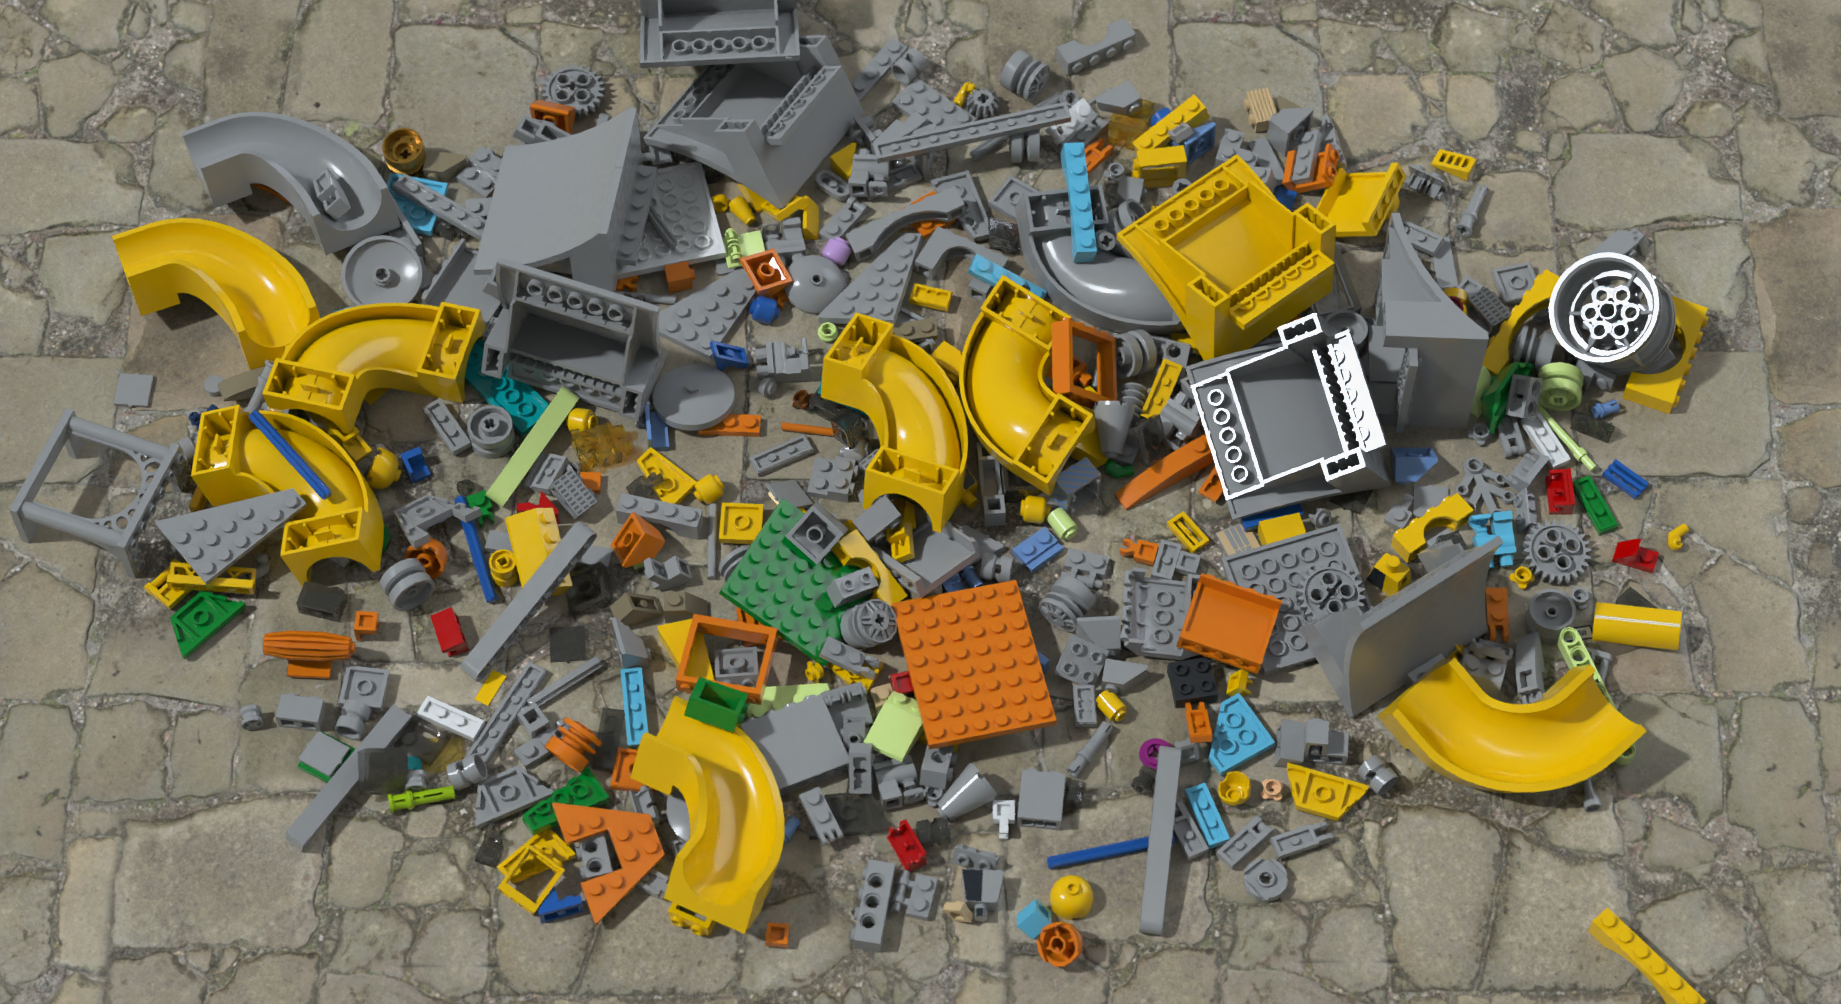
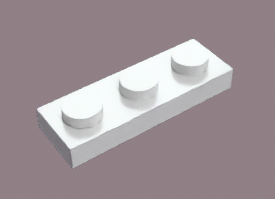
(1546, 441)
(451, 718)

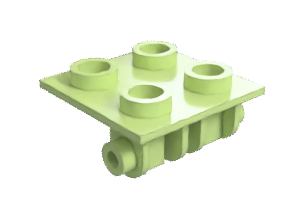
(741, 246)

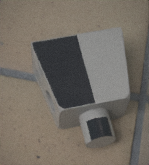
(982, 891)

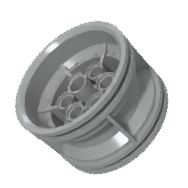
(1594, 277)

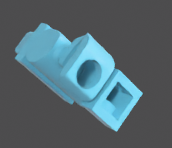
(1500, 525)

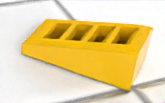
(1458, 171)

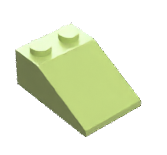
(896, 727)

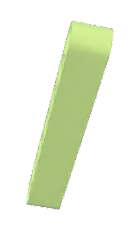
(532, 446)
(1578, 648)

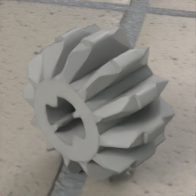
(983, 103)

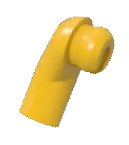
(967, 88)
(1675, 535)

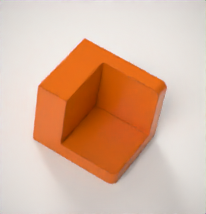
(366, 623)

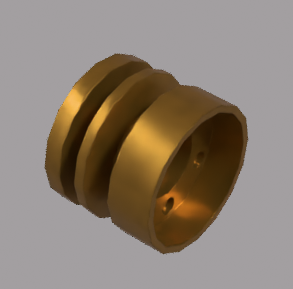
(404, 152)

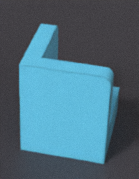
(1034, 918)

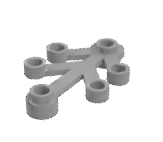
(1483, 488)

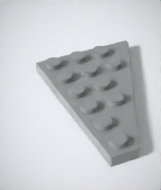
(880, 286)
(708, 313)
(224, 534)

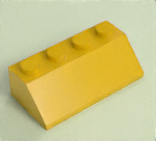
(532, 539)

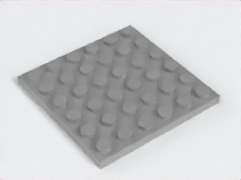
(1276, 572)

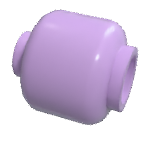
(837, 251)

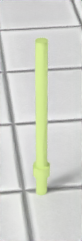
(1579, 452)

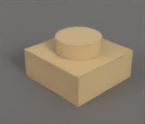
(880, 695)
(958, 911)

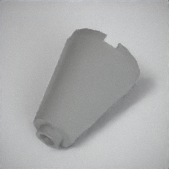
(1112, 426)
(966, 794)

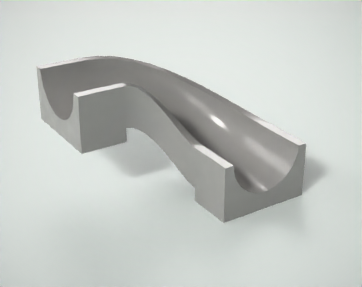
(288, 158)
(1105, 292)

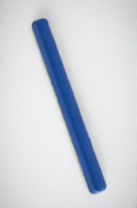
(290, 454)
(478, 556)
(1099, 852)

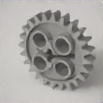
(574, 89)
(1549, 566)
(1313, 585)

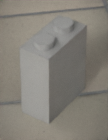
(1041, 799)

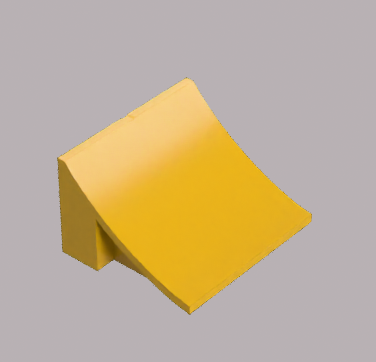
(1233, 258)

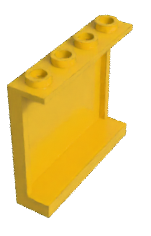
(1361, 200)

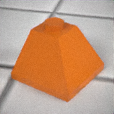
(637, 541)

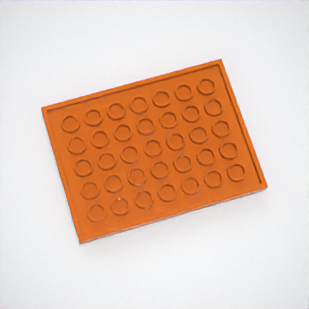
(973, 664)

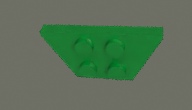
(202, 619)

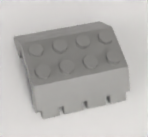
(1155, 614)

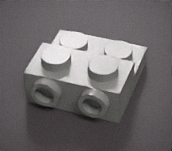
(481, 172)
(833, 478)
(737, 666)

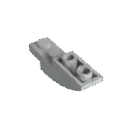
(1530, 667)

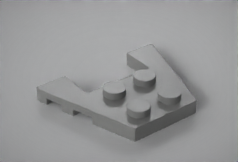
(426, 512)

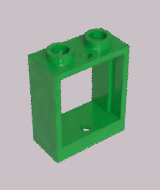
(717, 705)

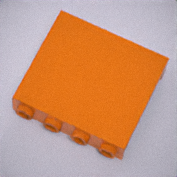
(1229, 623)

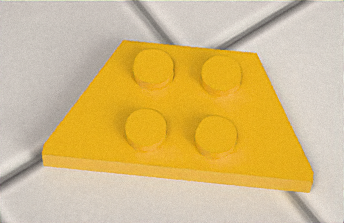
(1323, 793)

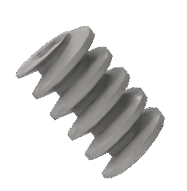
(1134, 394)

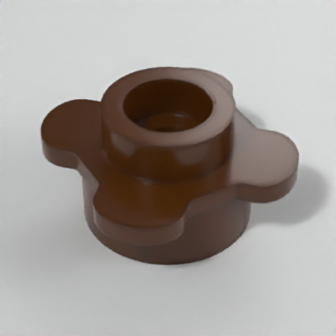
(801, 399)

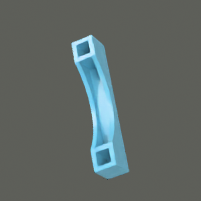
(1082, 225)

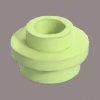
(827, 327)

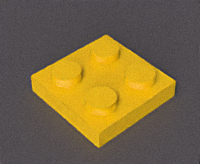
(740, 522)

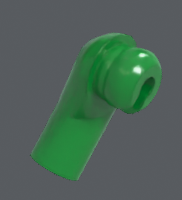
(1118, 471)

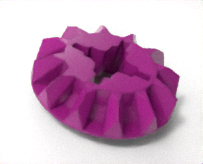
(1146, 751)

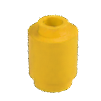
(1111, 706)

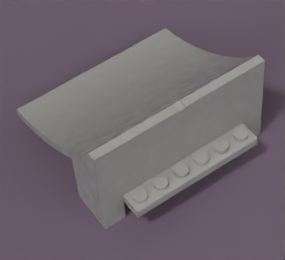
(717, 32)
(763, 119)
(572, 204)
(574, 338)
(1423, 345)
(1291, 419)
(1375, 650)

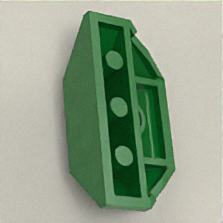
(1496, 397)

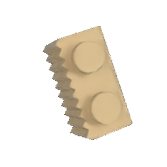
(1260, 108)

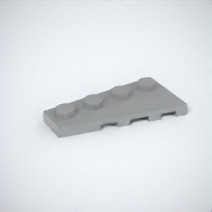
(975, 220)

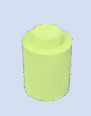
(1062, 524)

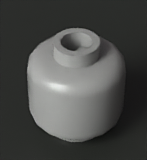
(858, 453)

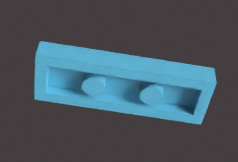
(1207, 815)

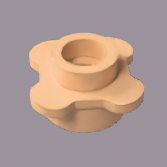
(1272, 784)

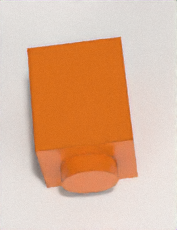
(679, 276)

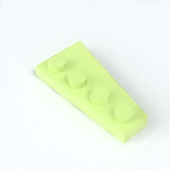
(778, 696)

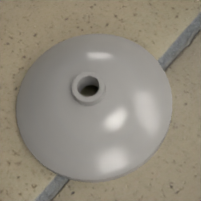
(806, 293)

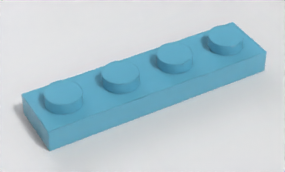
(991, 273)
(634, 705)

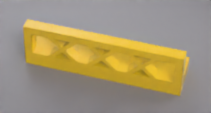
(227, 585)

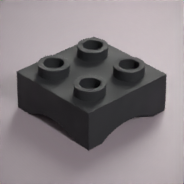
(1192, 682)

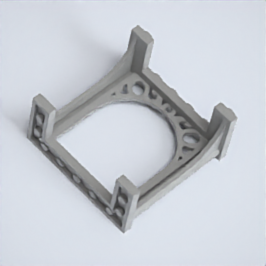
(120, 542)

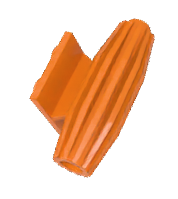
(308, 651)

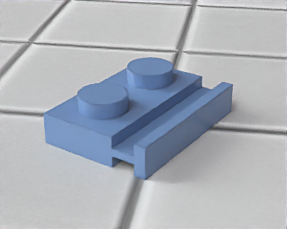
(1038, 550)

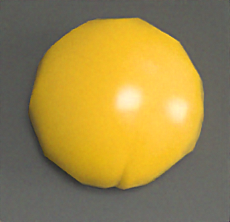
(1235, 788)

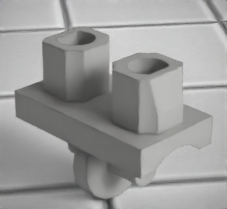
(860, 132)

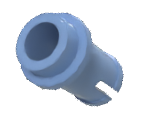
(1600, 410)
(971, 576)
(790, 827)

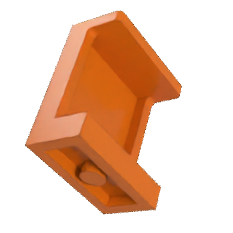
(1324, 172)

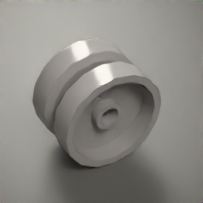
(1025, 141)
(1124, 216)
(1347, 319)
(1134, 353)
(491, 432)
(407, 584)
(1549, 614)

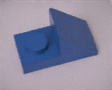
(728, 355)
(554, 909)

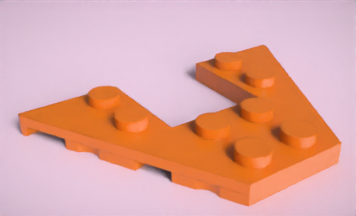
(634, 844)

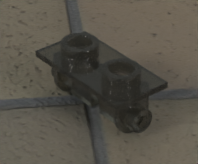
(1592, 427)

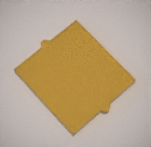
(450, 754)

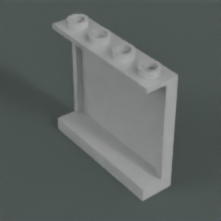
(460, 286)
(936, 557)
(799, 743)

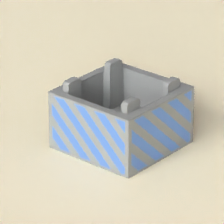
(1077, 486)

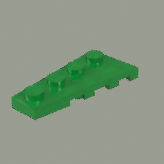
(579, 791)

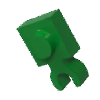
(483, 502)

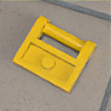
(784, 213)
(167, 596)

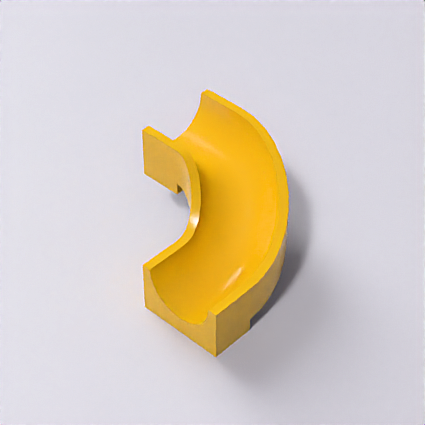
(227, 269)
(370, 348)
(1005, 387)
(912, 410)
(240, 463)
(1508, 745)
(731, 812)

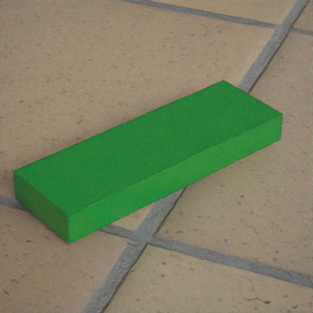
(1594, 505)

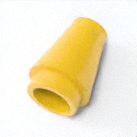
(742, 210)

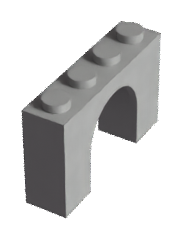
(947, 245)

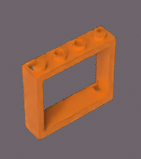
(1063, 363)
(733, 630)

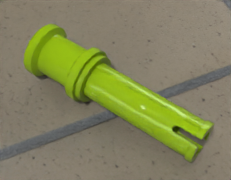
(408, 796)

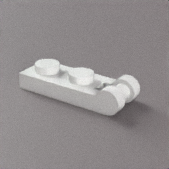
(1079, 113)

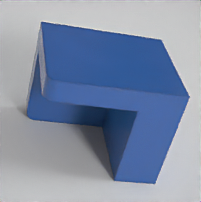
(415, 465)

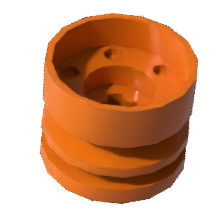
(573, 744)

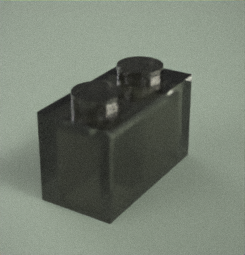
(322, 601)

